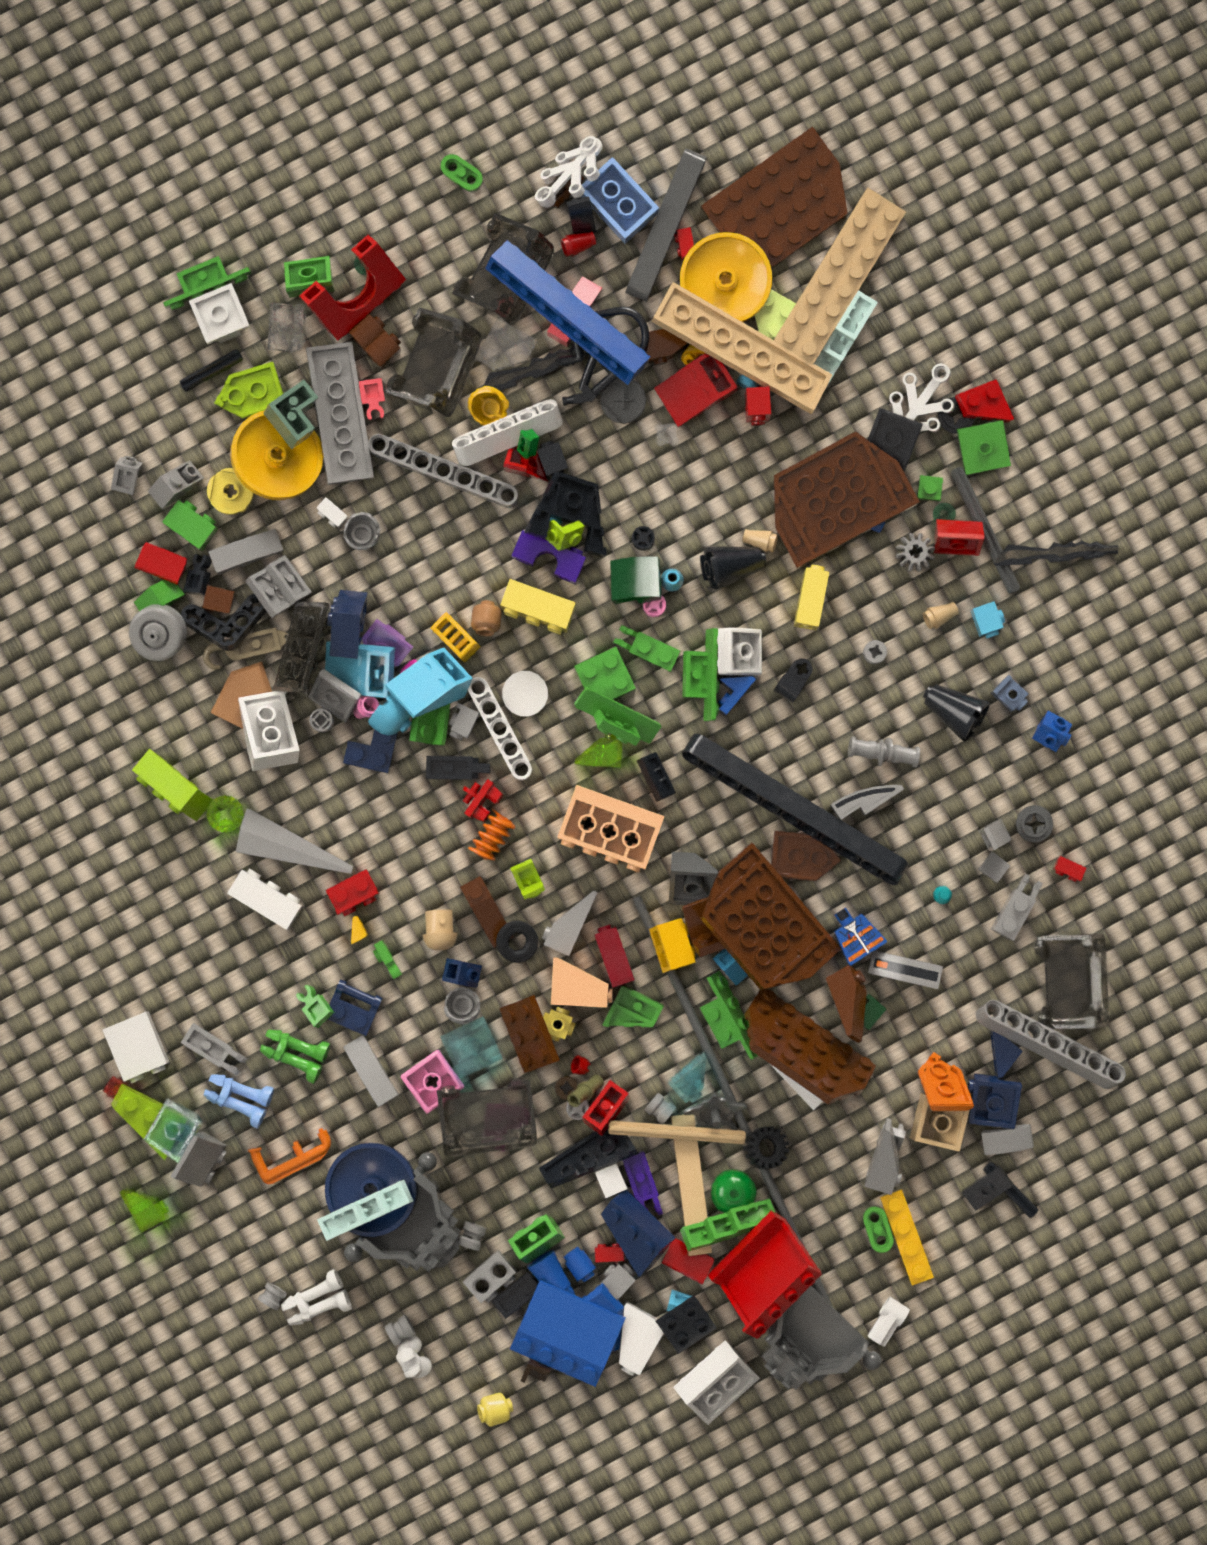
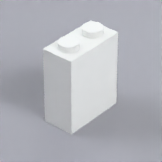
(136, 1047)

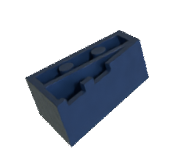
(346, 623)
(636, 1231)

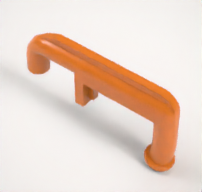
(293, 1165)

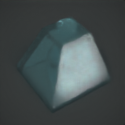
(690, 1079)

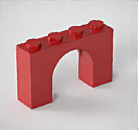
(381, 281)

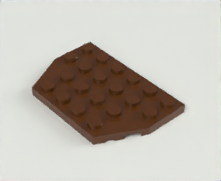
(783, 198)
(837, 496)
(765, 923)
(805, 1049)

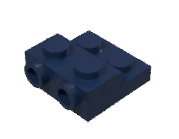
(994, 1101)

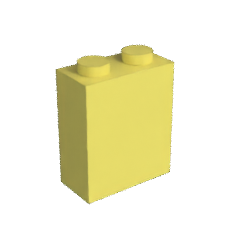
(811, 597)

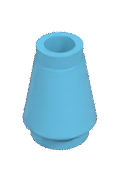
(672, 586)

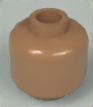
(486, 618)

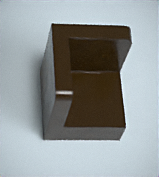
(536, 1370)

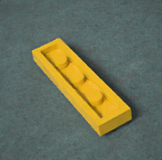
(906, 1237)

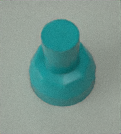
(942, 894)

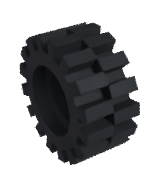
(754, 1152)

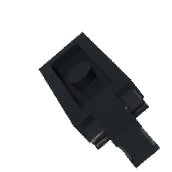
(455, 767)

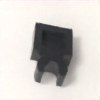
(198, 578)

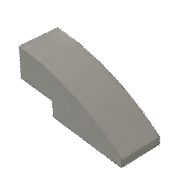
(245, 551)
(995, 835)
(370, 1070)

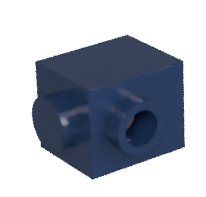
(461, 973)

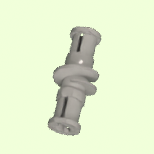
(884, 751)

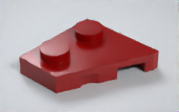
(985, 403)

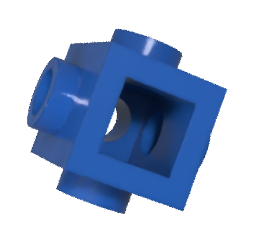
(1052, 731)

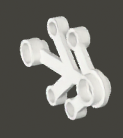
(588, 150)
(918, 405)

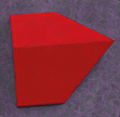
(518, 465)

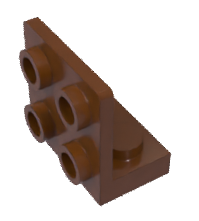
(699, 934)

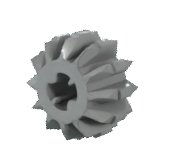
(921, 559)

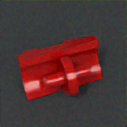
(487, 791)

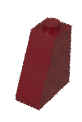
(613, 955)

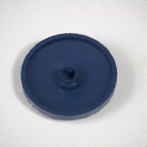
(363, 1172)

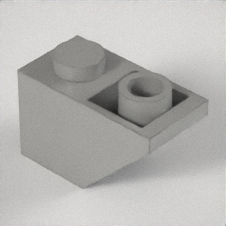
(175, 484)

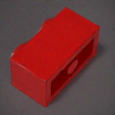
(684, 240)
(1069, 868)
(608, 1253)

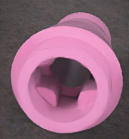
(365, 707)

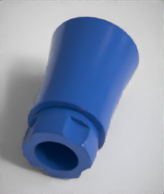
(550, 1271)

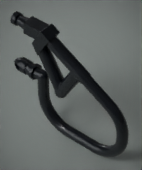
(590, 394)

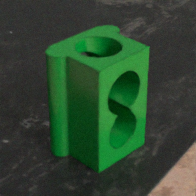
(528, 442)

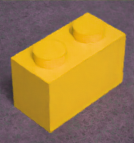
(672, 945)

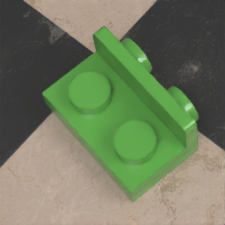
(431, 726)

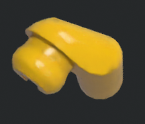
(690, 354)

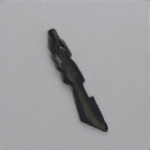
(538, 367)
(1055, 553)

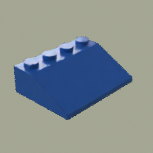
(567, 1333)

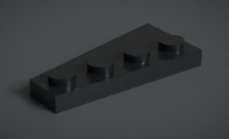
(587, 1157)

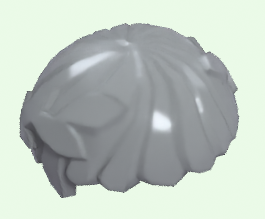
(361, 531)
(462, 1005)

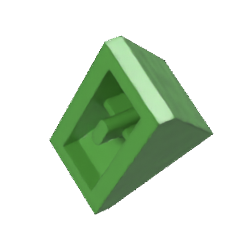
(160, 593)

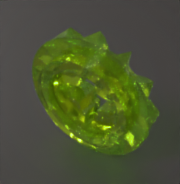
(214, 813)

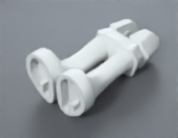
(339, 1300)
(412, 1364)

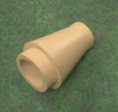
(764, 540)
(938, 615)

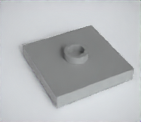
(334, 695)

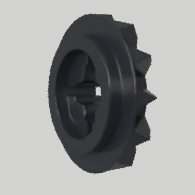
(947, 421)

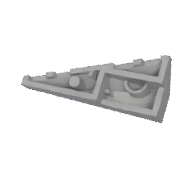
(269, 840)

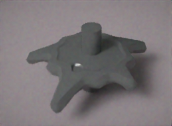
(715, 1112)

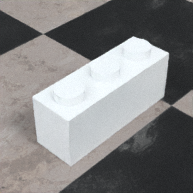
(265, 898)

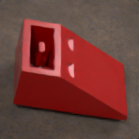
(695, 388)

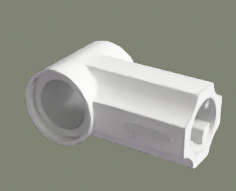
(891, 1315)

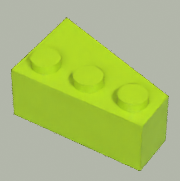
(171, 785)
(137, 1111)

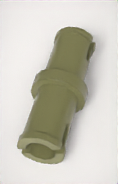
(585, 1090)

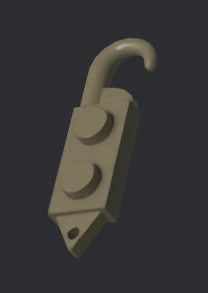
(253, 645)

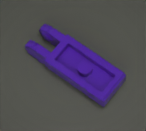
(642, 1180)

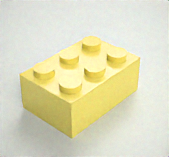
(537, 607)

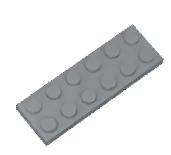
(339, 413)

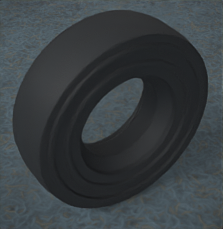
(529, 948)

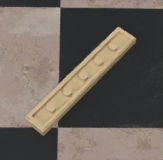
(690, 1179)

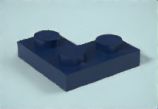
(373, 757)

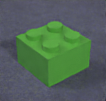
(606, 674)

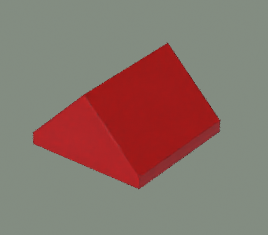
(958, 537)

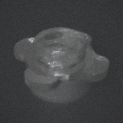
(667, 428)

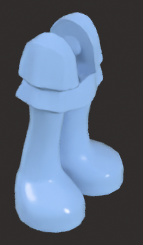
(261, 1096)

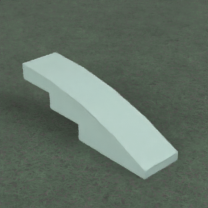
(845, 333)
(365, 1210)

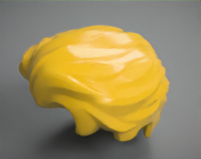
(487, 405)

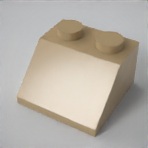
(938, 1127)

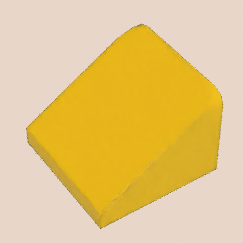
(358, 930)

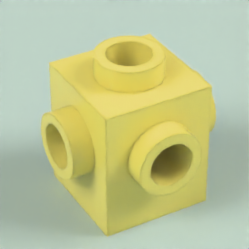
(562, 1015)

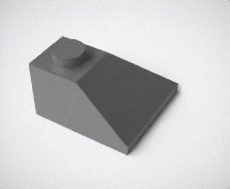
(690, 878)

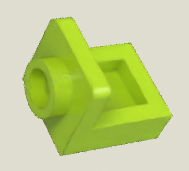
(564, 536)
(528, 879)

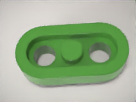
(462, 173)
(878, 1228)

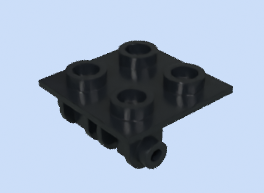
(686, 1324)

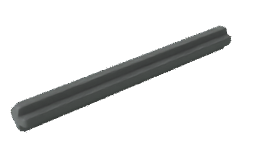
(989, 537)

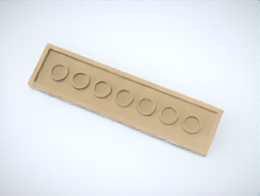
(839, 276)
(741, 347)

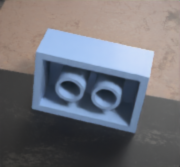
(620, 201)

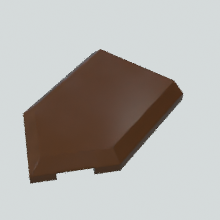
(801, 856)

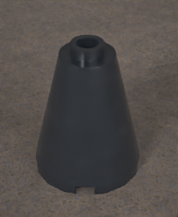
(729, 564)
(956, 709)

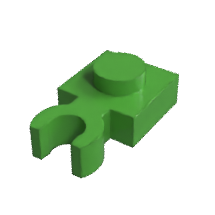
(383, 955)
(316, 1006)

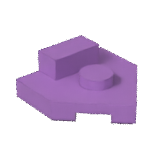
(385, 635)

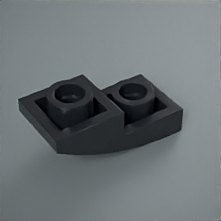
(581, 215)

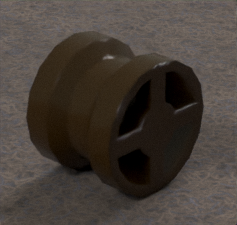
(568, 1085)

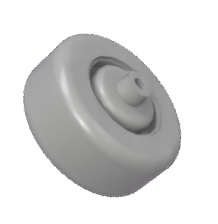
(157, 632)

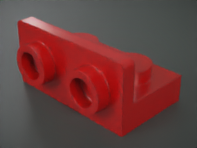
(353, 892)

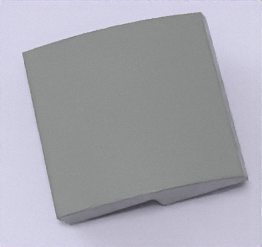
(278, 586)

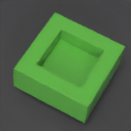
(930, 488)

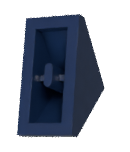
(1004, 1053)

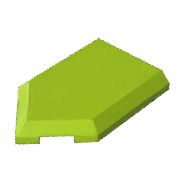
(250, 390)

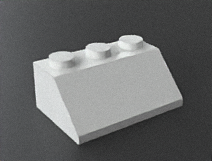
(716, 1382)

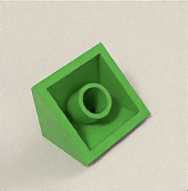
(303, 273)

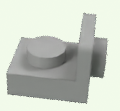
(126, 475)

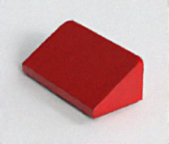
(161, 563)
(694, 1267)

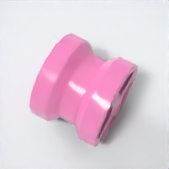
(660, 608)

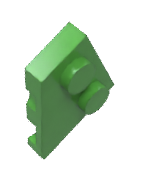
(632, 1010)

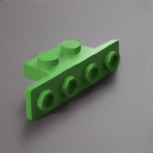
(204, 278)
(701, 675)
(617, 718)
(726, 1015)

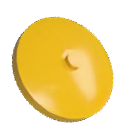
(728, 274)
(268, 463)

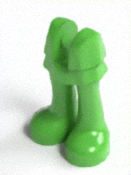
(285, 1041)

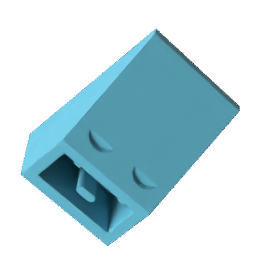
(368, 672)
(430, 683)

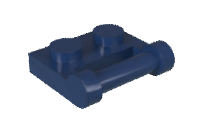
(351, 1015)

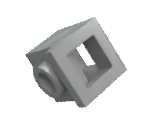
(463, 722)

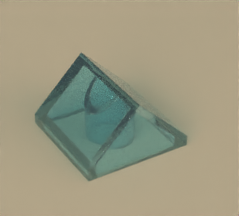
(173, 1129)

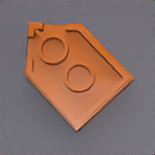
(944, 1086)

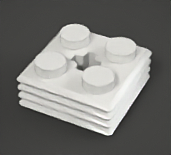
(739, 651)

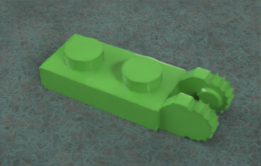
(649, 649)

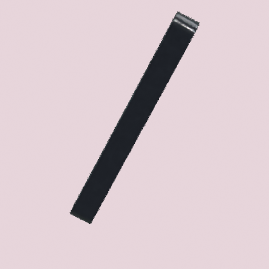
(795, 809)

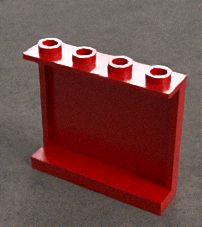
(765, 1273)

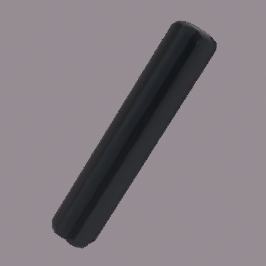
(211, 370)
(1016, 1196)

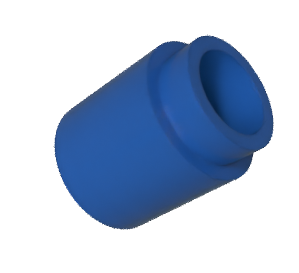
(579, 1264)

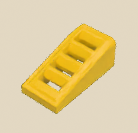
(469, 650)

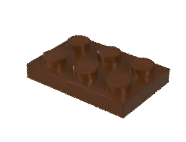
(529, 1034)

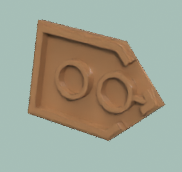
(240, 683)

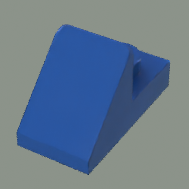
(738, 686)

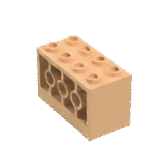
(607, 812)

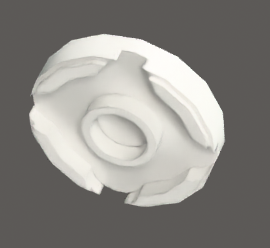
(525, 693)

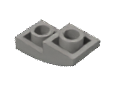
(1007, 1140)

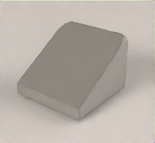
(994, 867)

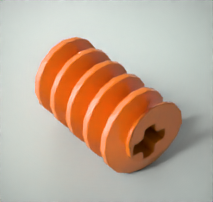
(492, 836)

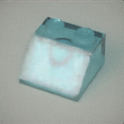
(471, 1047)

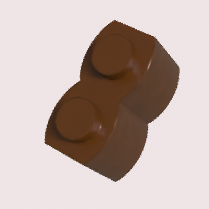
(375, 340)

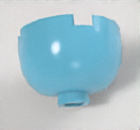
(390, 717)

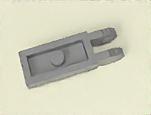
(211, 1048)

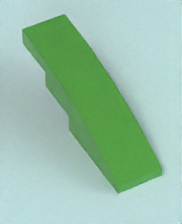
(725, 1225)

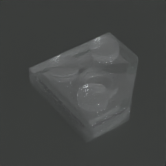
(505, 347)

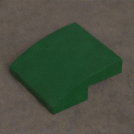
(635, 579)

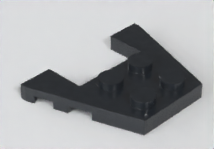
(570, 500)

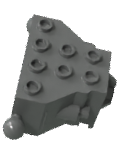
(426, 1236)
(814, 1342)

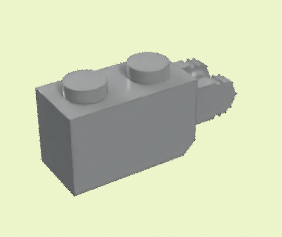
(1016, 910)

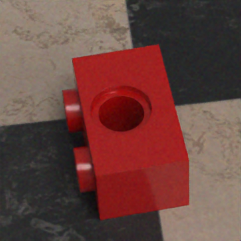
(757, 405)
(606, 1107)

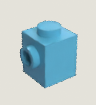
(988, 620)

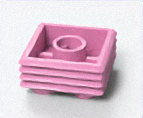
(417, 1079)

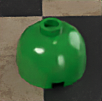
(732, 1189)

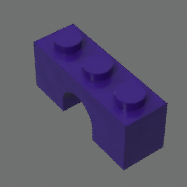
(569, 561)

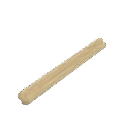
(676, 1132)

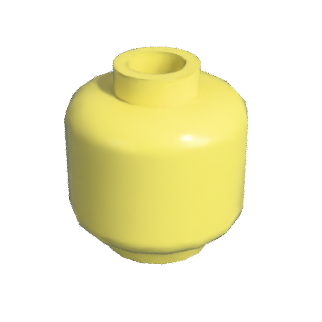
(494, 1409)

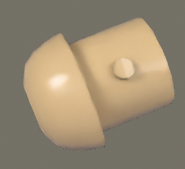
(439, 930)

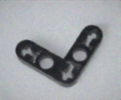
(224, 629)

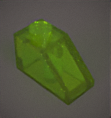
(602, 753)
(144, 1208)

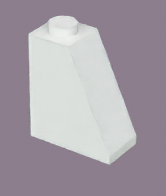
(638, 1339)

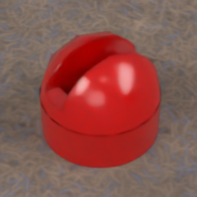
(579, 1065)

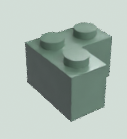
(287, 413)

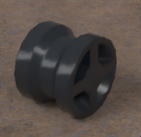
(641, 535)

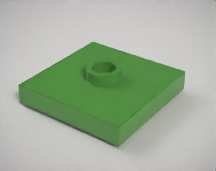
(984, 447)

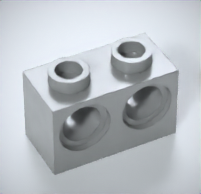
(486, 1273)

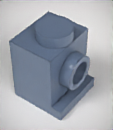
(1002, 690)

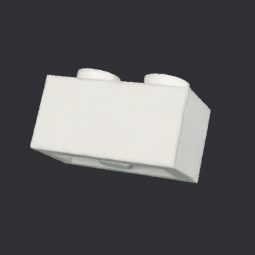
(332, 512)

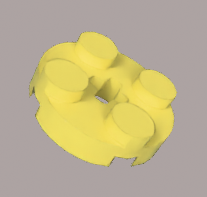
(220, 500)

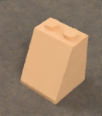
(576, 987)

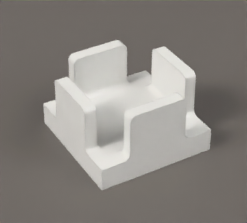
(219, 314)

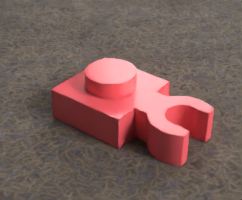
(372, 393)

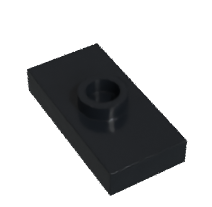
(656, 776)
(987, 1188)
(515, 1295)

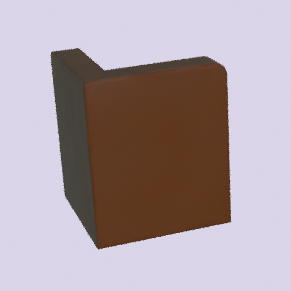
(218, 599)

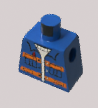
(856, 936)

